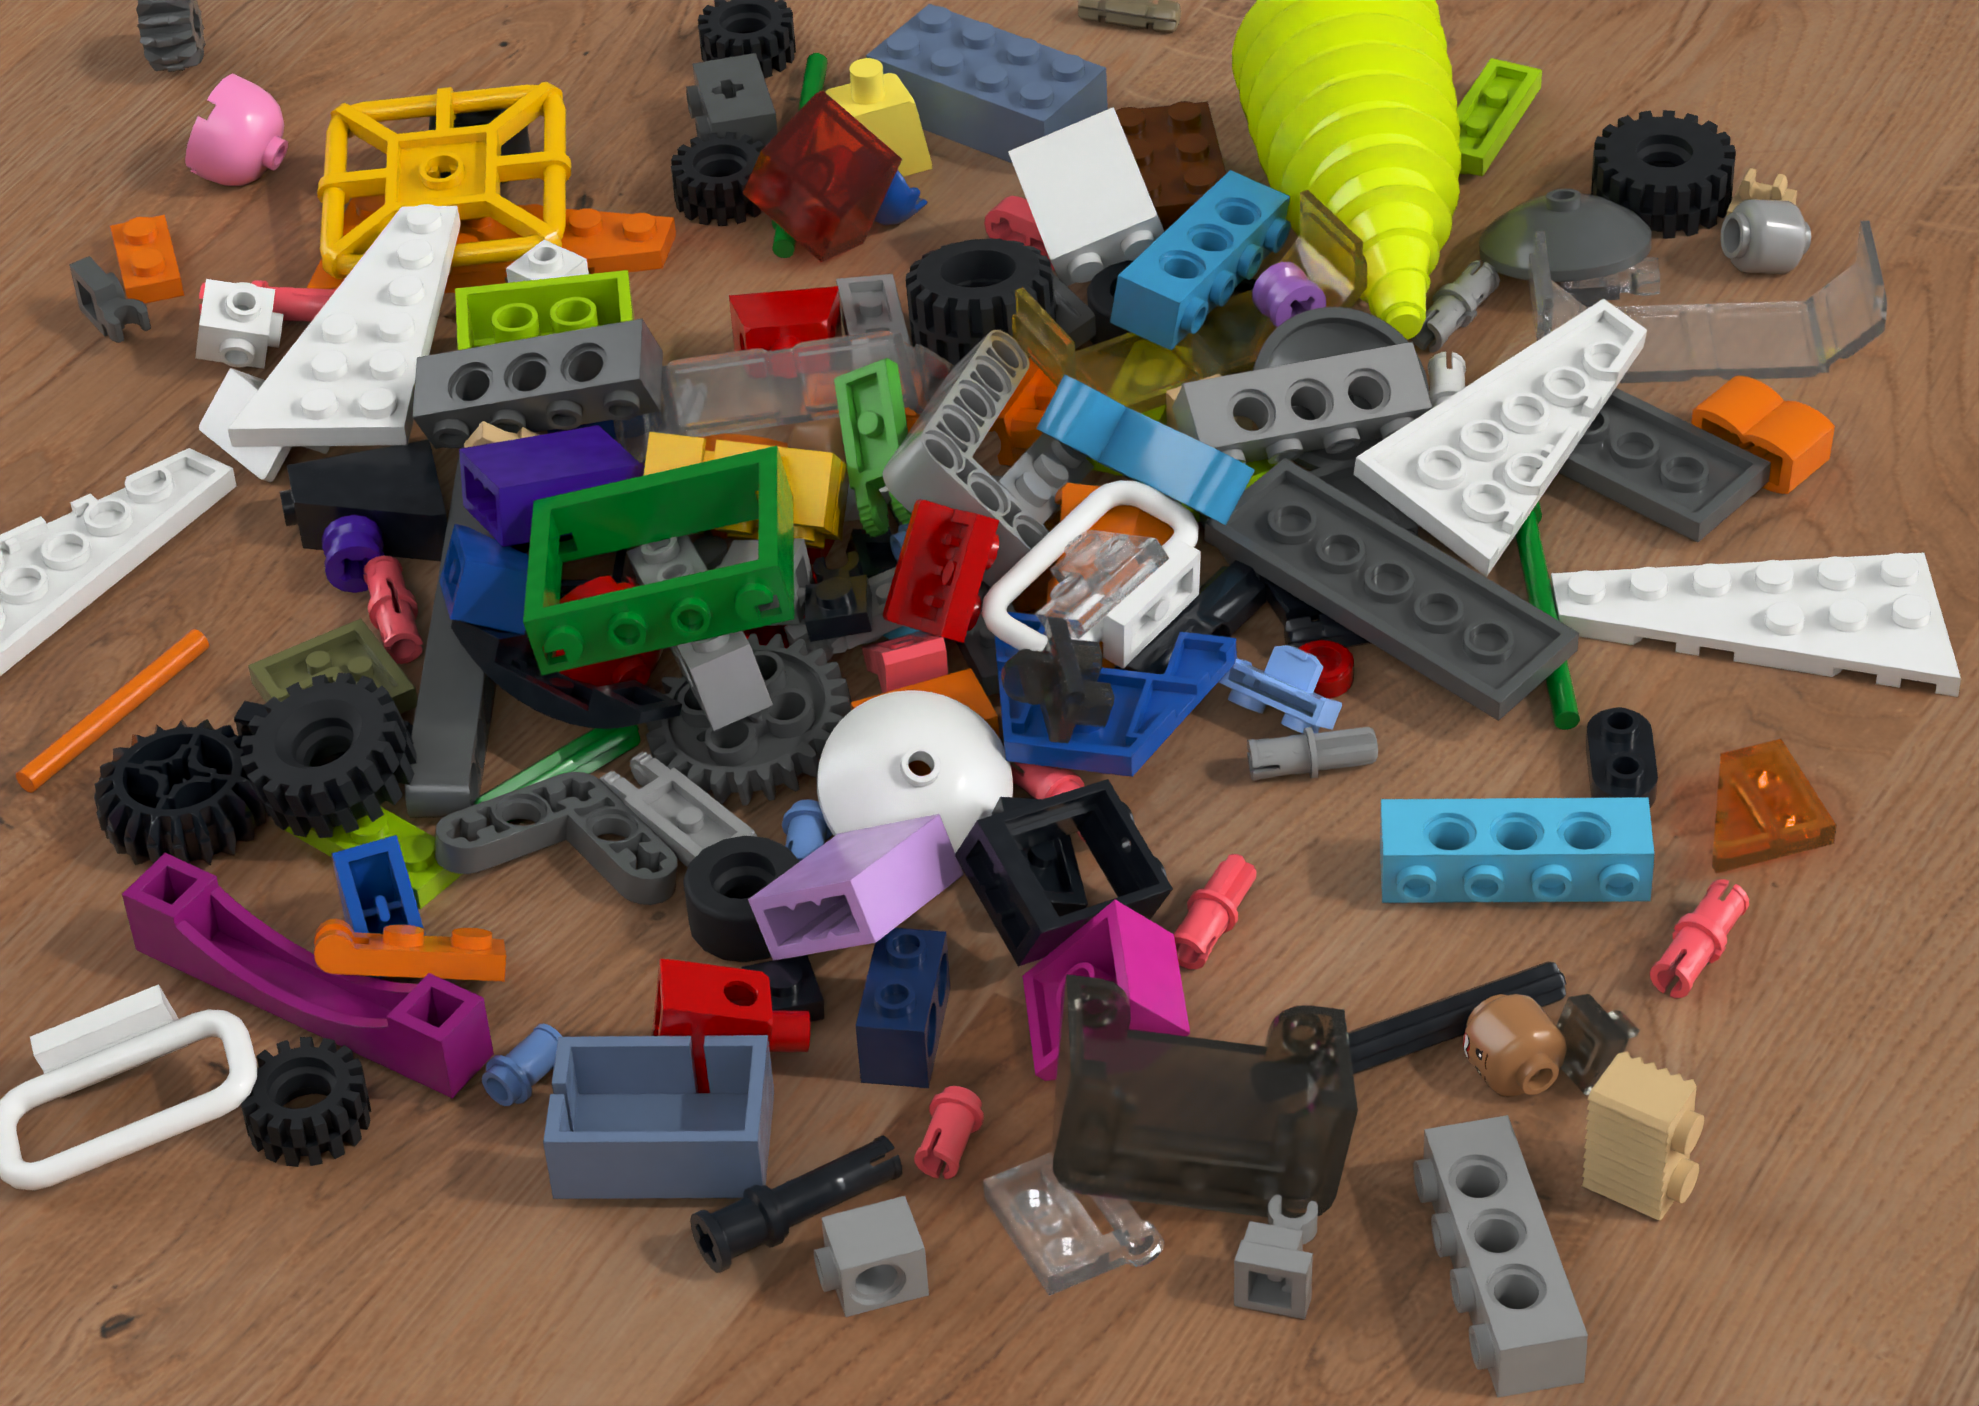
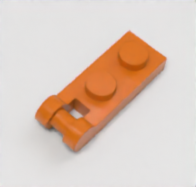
(408, 953)

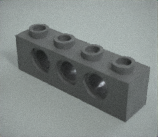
(539, 383)

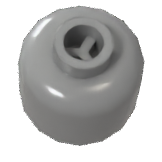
(1765, 236)

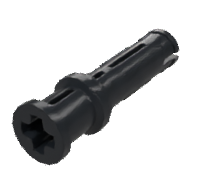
(768, 1213)

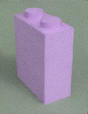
(856, 887)

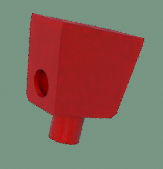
(784, 318)
(722, 1002)

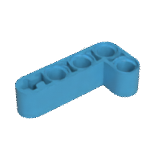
(1145, 450)

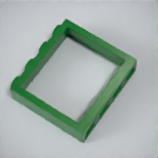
(647, 512)

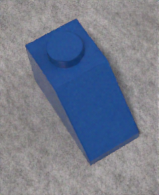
(484, 581)

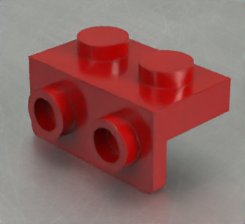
(942, 570)

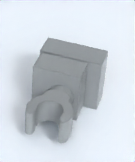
(1271, 1266)

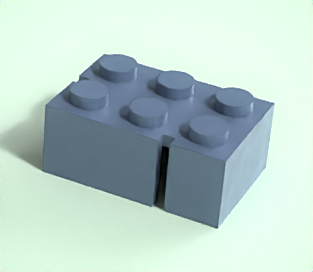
(636, 1126)

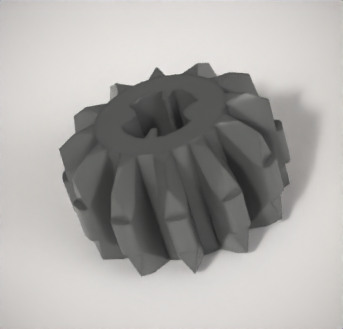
(171, 33)

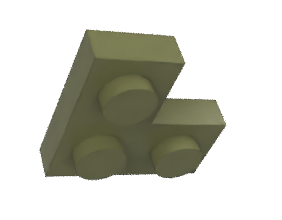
(342, 650)

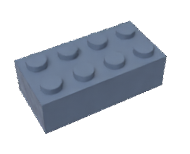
(989, 83)

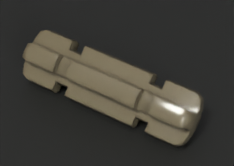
(1133, 13)

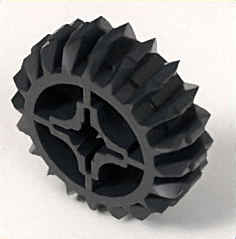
(178, 795)

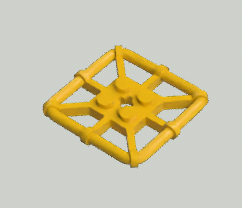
(467, 152)

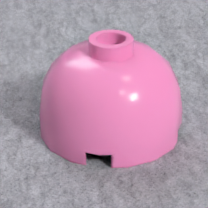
(239, 135)

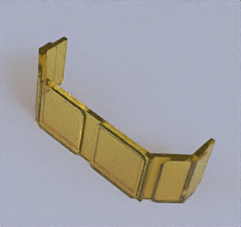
(1226, 344)

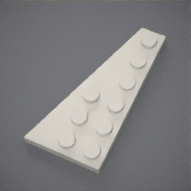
(356, 361)
(1496, 445)
(1778, 614)

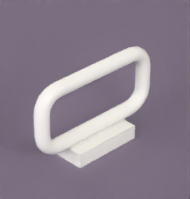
(1144, 611)
(103, 1047)

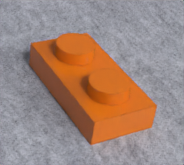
(147, 259)

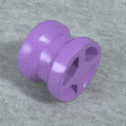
(1285, 292)

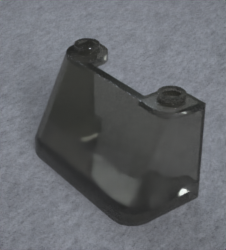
(1200, 1115)

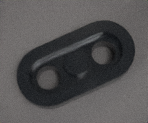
(1621, 755)

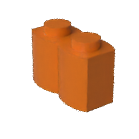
(1761, 422)

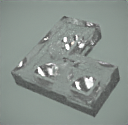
(1098, 575)

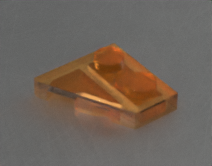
(1765, 808)

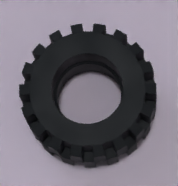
(970, 290)

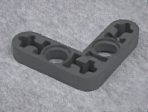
(563, 808)

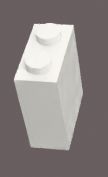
(1087, 197)

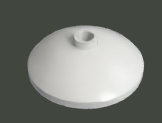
(867, 772)

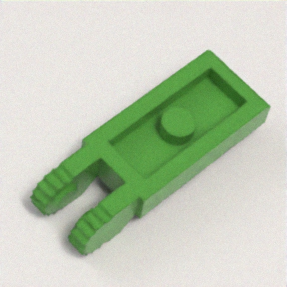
(872, 431)

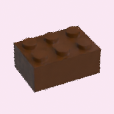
(1174, 153)

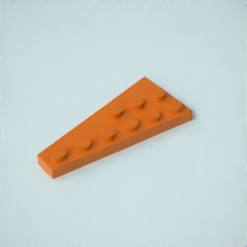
(604, 238)

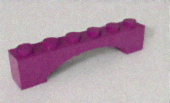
(418, 1030)

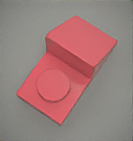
(906, 660)

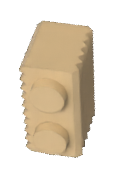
(1641, 1136)

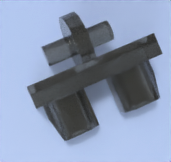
(1061, 681)

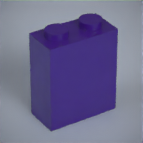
(508, 475)

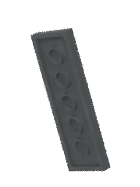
(1393, 589)

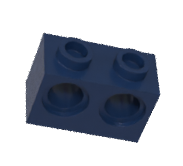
(903, 1008)

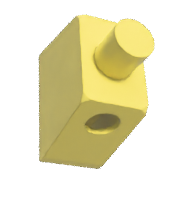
(887, 111)

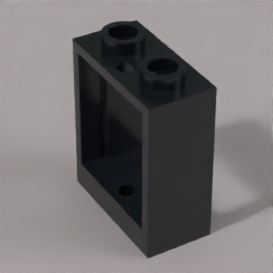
(1013, 894)

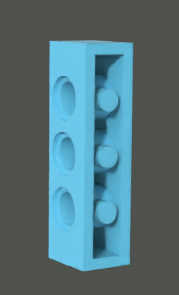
(1516, 850)

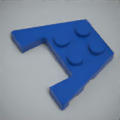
(1142, 715)

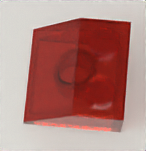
(823, 178)

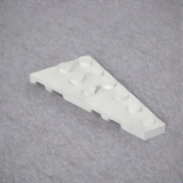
(70, 562)

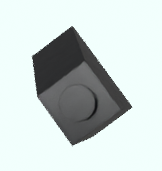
(386, 484)

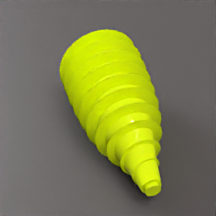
(1365, 120)

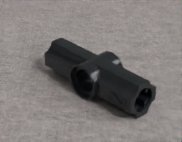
(1218, 610)

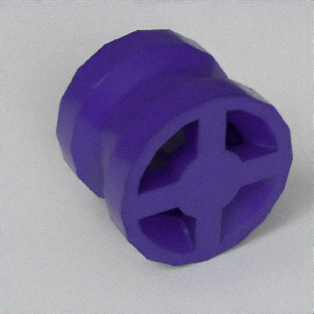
(348, 547)

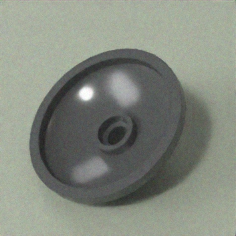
(1582, 233)
(1321, 335)

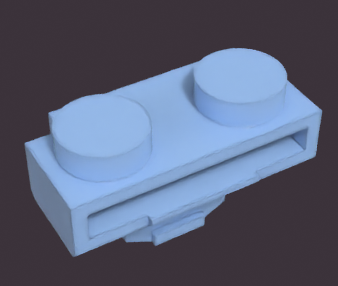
(1285, 685)

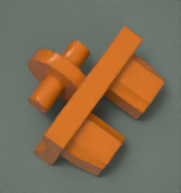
(1022, 414)

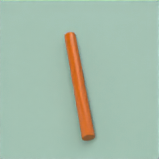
(112, 711)

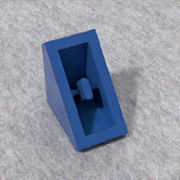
(375, 887)

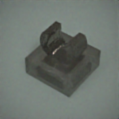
(1592, 1039)

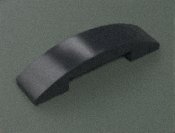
(513, 666)

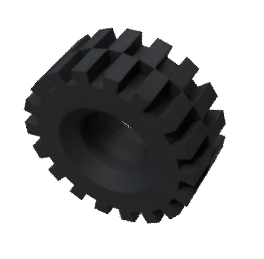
(1666, 171)
(314, 726)

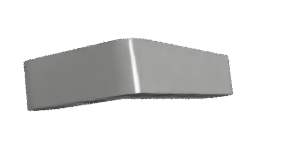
(939, 448)

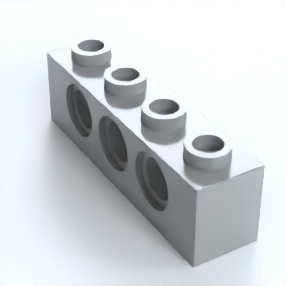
(1382, 376)
(716, 668)
(1501, 1257)

